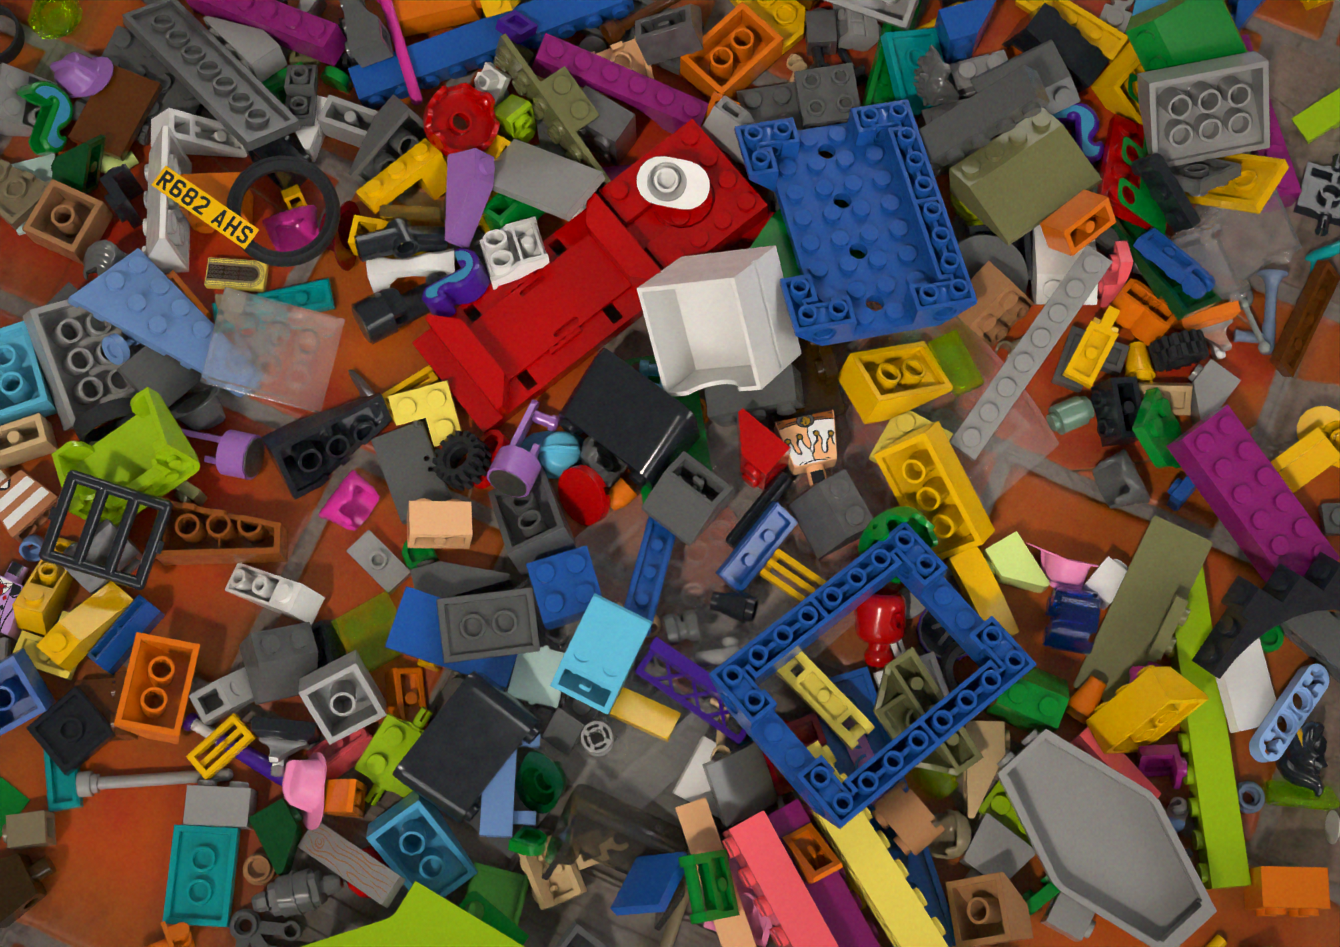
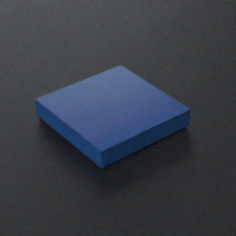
(649, 884)

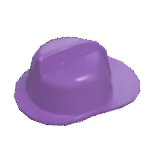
(82, 74)

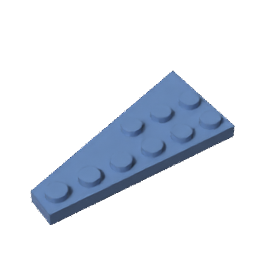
(149, 310)

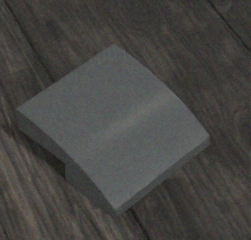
(159, 373)
(740, 783)

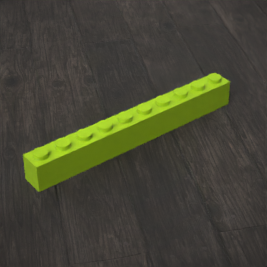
(1209, 759)

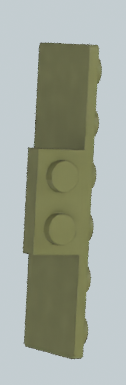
(555, 101)
(1146, 605)

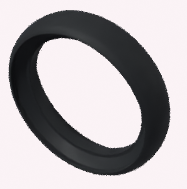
(314, 174)

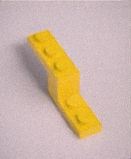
(419, 164)

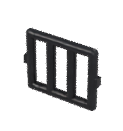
(103, 490)

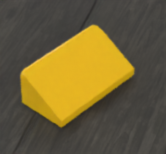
(645, 714)

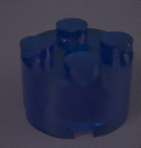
(1072, 620)

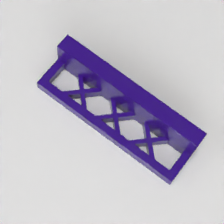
(694, 673)

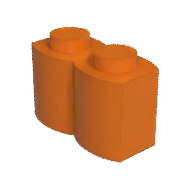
(1142, 312)

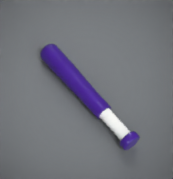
(249, 755)

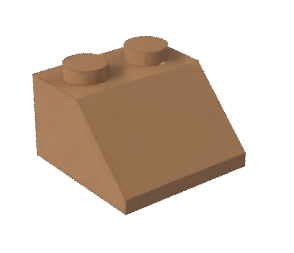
(987, 911)

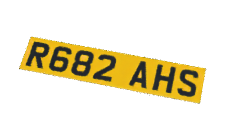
(205, 207)

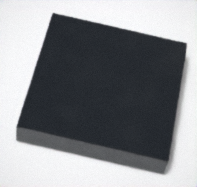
(71, 730)

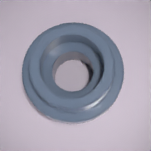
(1257, 794)

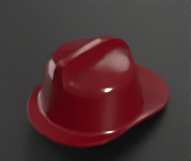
(339, 244)

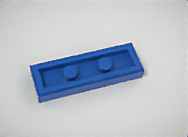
(756, 547)

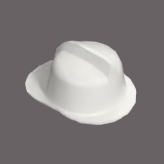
(673, 182)

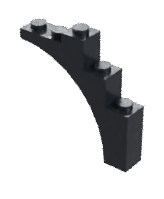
(1257, 610)

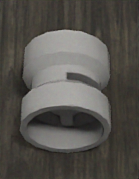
(599, 743)

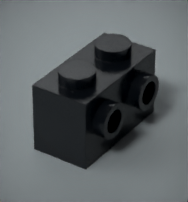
(1116, 409)

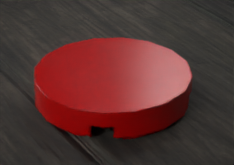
(583, 494)

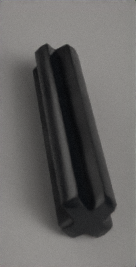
(772, 492)

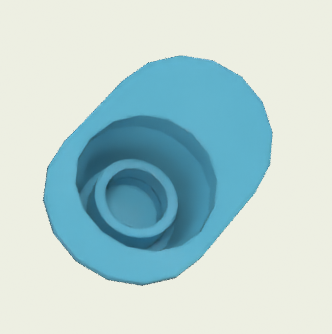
(557, 450)

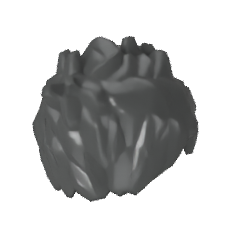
(933, 81)
(602, 461)

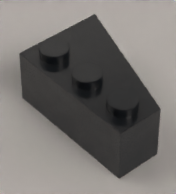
(1045, 23)

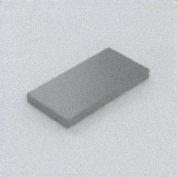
(544, 179)

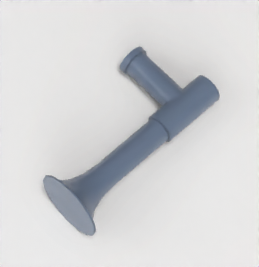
(1271, 279)

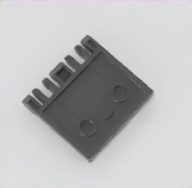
(131, 54)

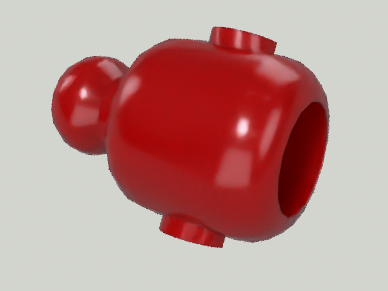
(881, 623)

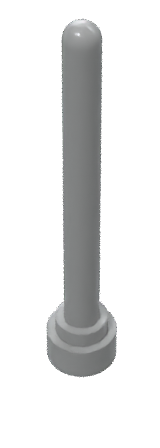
(89, 783)

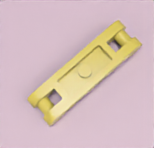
(825, 700)

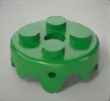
(884, 523)

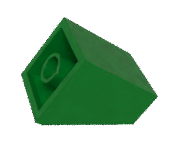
(1032, 702)

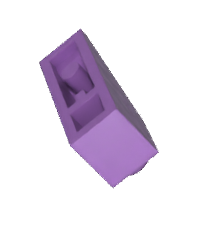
(467, 192)

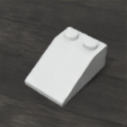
(1050, 268)

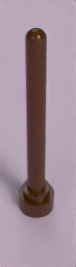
(614, 30)

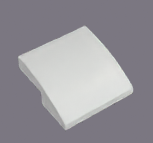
(693, 781)

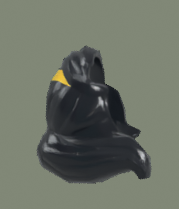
(1305, 758)

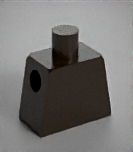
(21, 885)

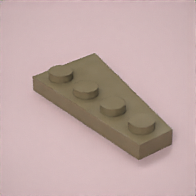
(18, 194)

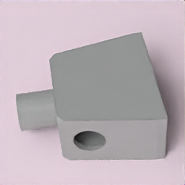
(995, 849)

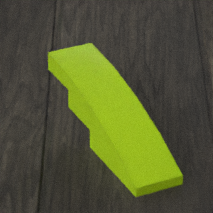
(1319, 117)

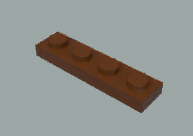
(1305, 318)

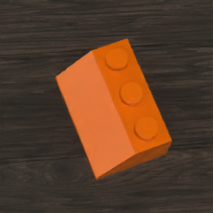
(157, 687)

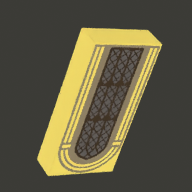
(236, 274)

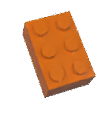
(732, 54)

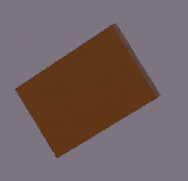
(117, 112)

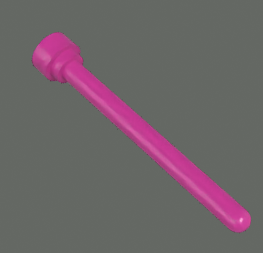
(401, 51)

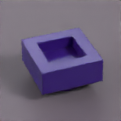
(516, 27)

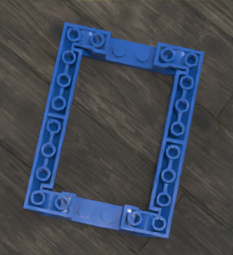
(922, 572)

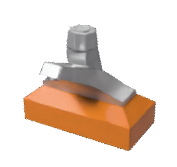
(1214, 325)

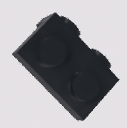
(121, 189)

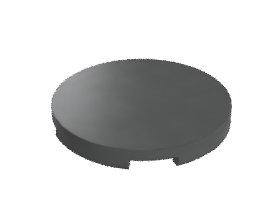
(987, 247)

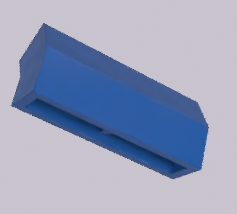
(118, 641)

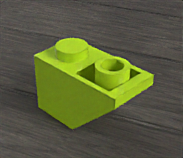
(516, 119)

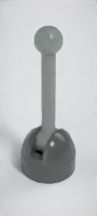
(1245, 303)

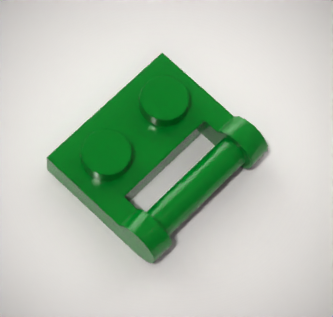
(716, 886)

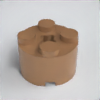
(907, 818)

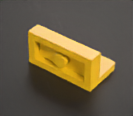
(1306, 459)

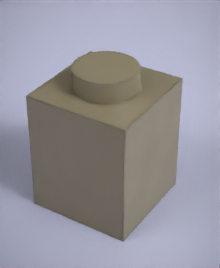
(29, 830)

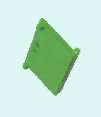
(501, 888)

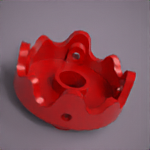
(462, 102)

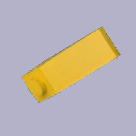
(84, 626)

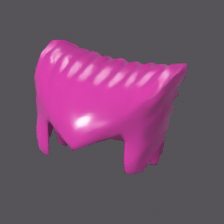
(292, 228)
(350, 502)

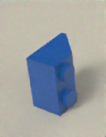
(962, 28)

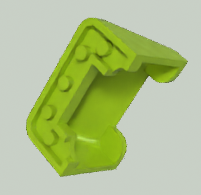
(140, 454)

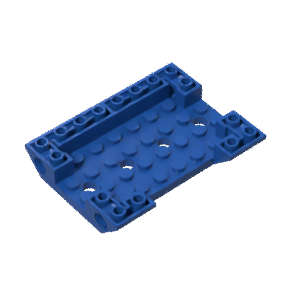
(891, 217)

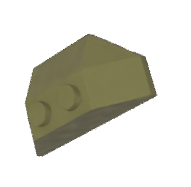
(908, 694)

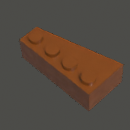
(218, 537)

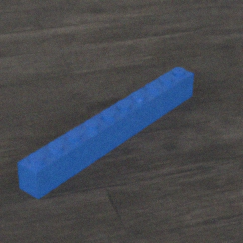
(473, 44)

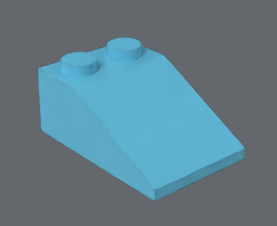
(21, 377)

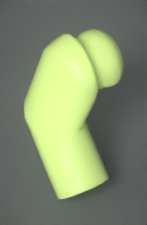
(110, 162)

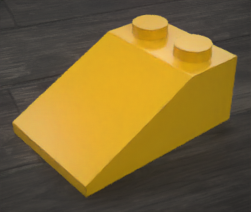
(892, 380)

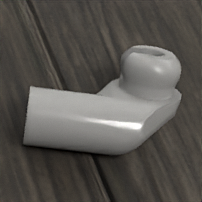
(718, 656)

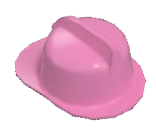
(1063, 571)
(304, 787)

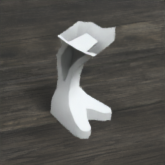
(385, 271)

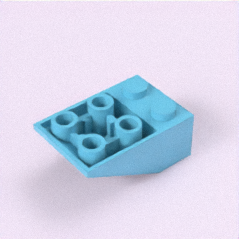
(601, 653)

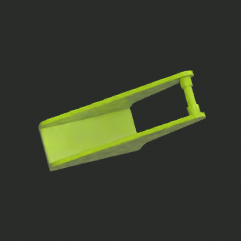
(422, 921)

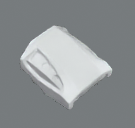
(513, 251)

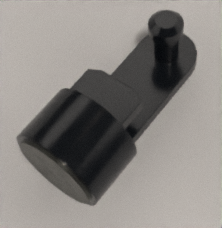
(385, 312)

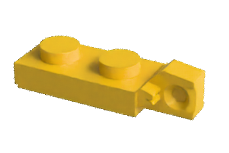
(1093, 349)

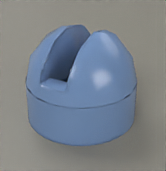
(32, 553)

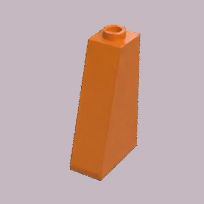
(430, 15)

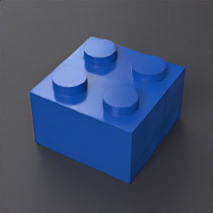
(563, 586)
(21, 691)

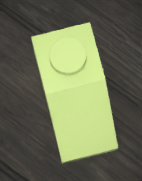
(1015, 565)

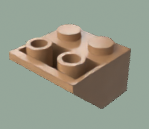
(998, 305)

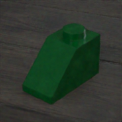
(80, 165)
(279, 833)

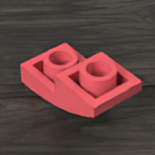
(1116, 274)

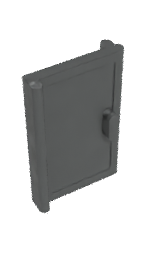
(406, 469)

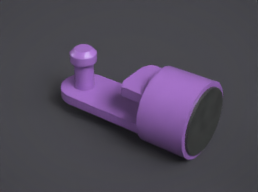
(237, 453)
(514, 467)

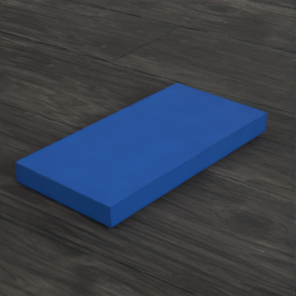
(418, 635)

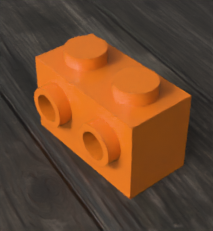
(1078, 222)

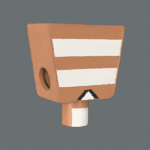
(24, 504)

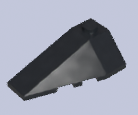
(318, 444)

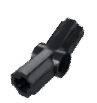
(401, 240)

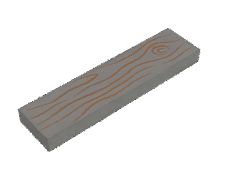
(352, 864)

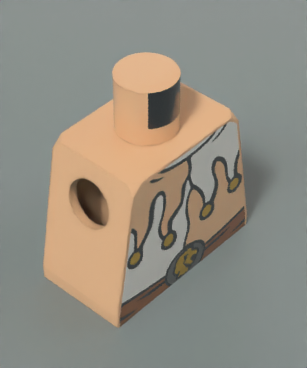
(811, 444)

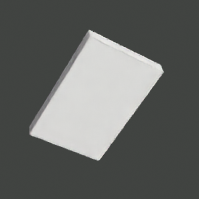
(1247, 690)

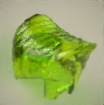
(54, 17)

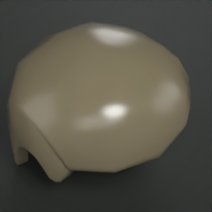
(955, 839)

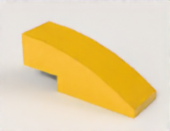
(981, 588)

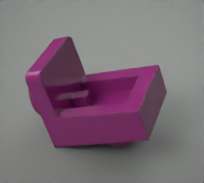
(1162, 761)

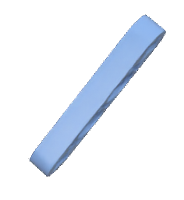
(1294, 717)

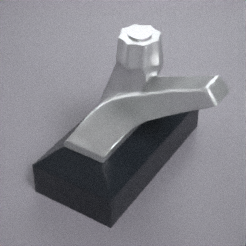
(284, 739)

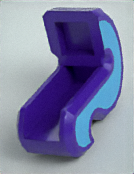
(1084, 127)
(459, 287)

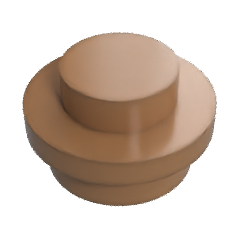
(258, 869)

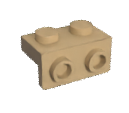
(561, 886)

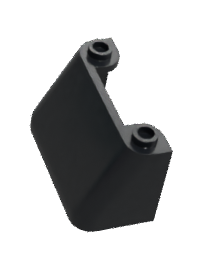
(629, 418)
(467, 746)

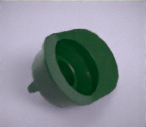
(540, 782)

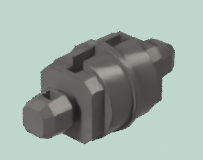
(297, 892)

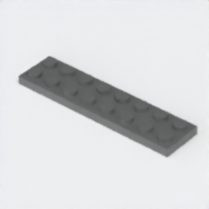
(211, 73)

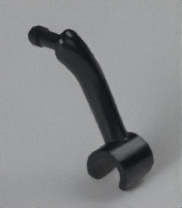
(860, 74)

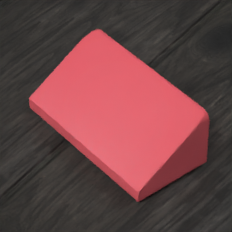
(343, 753)

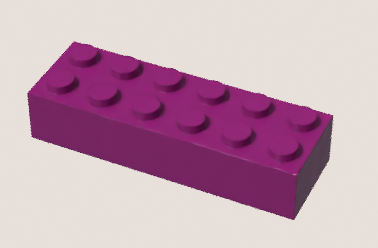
(1249, 495)

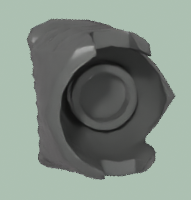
(101, 257)
(1120, 481)

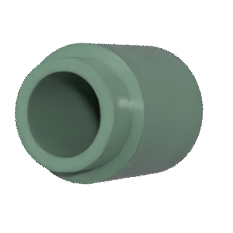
(1070, 414)

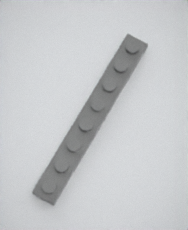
(1030, 353)

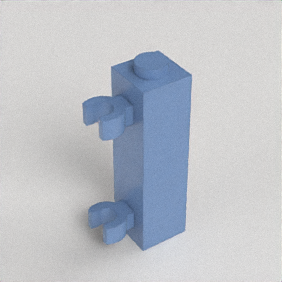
(498, 801)

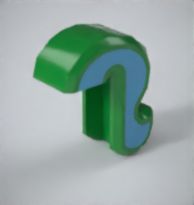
(53, 116)

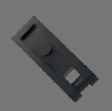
(1166, 191)

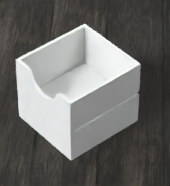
(719, 321)

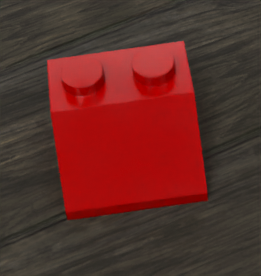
(760, 451)

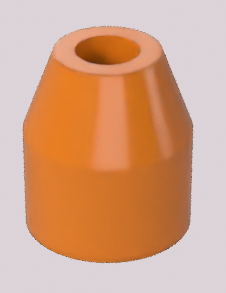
(621, 495)

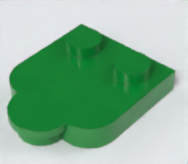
(1157, 428)

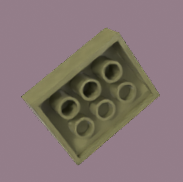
(1022, 176)

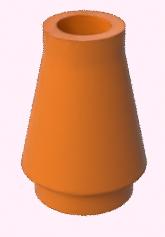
(1086, 699)

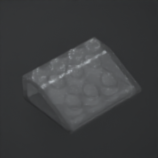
(272, 350)

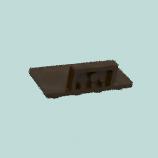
(818, 379)

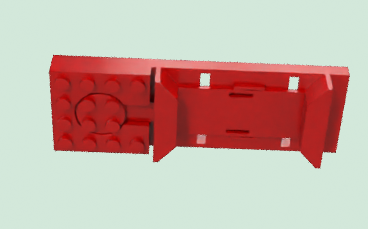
(555, 313)

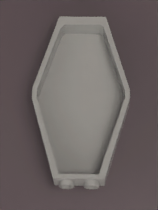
(1104, 840)

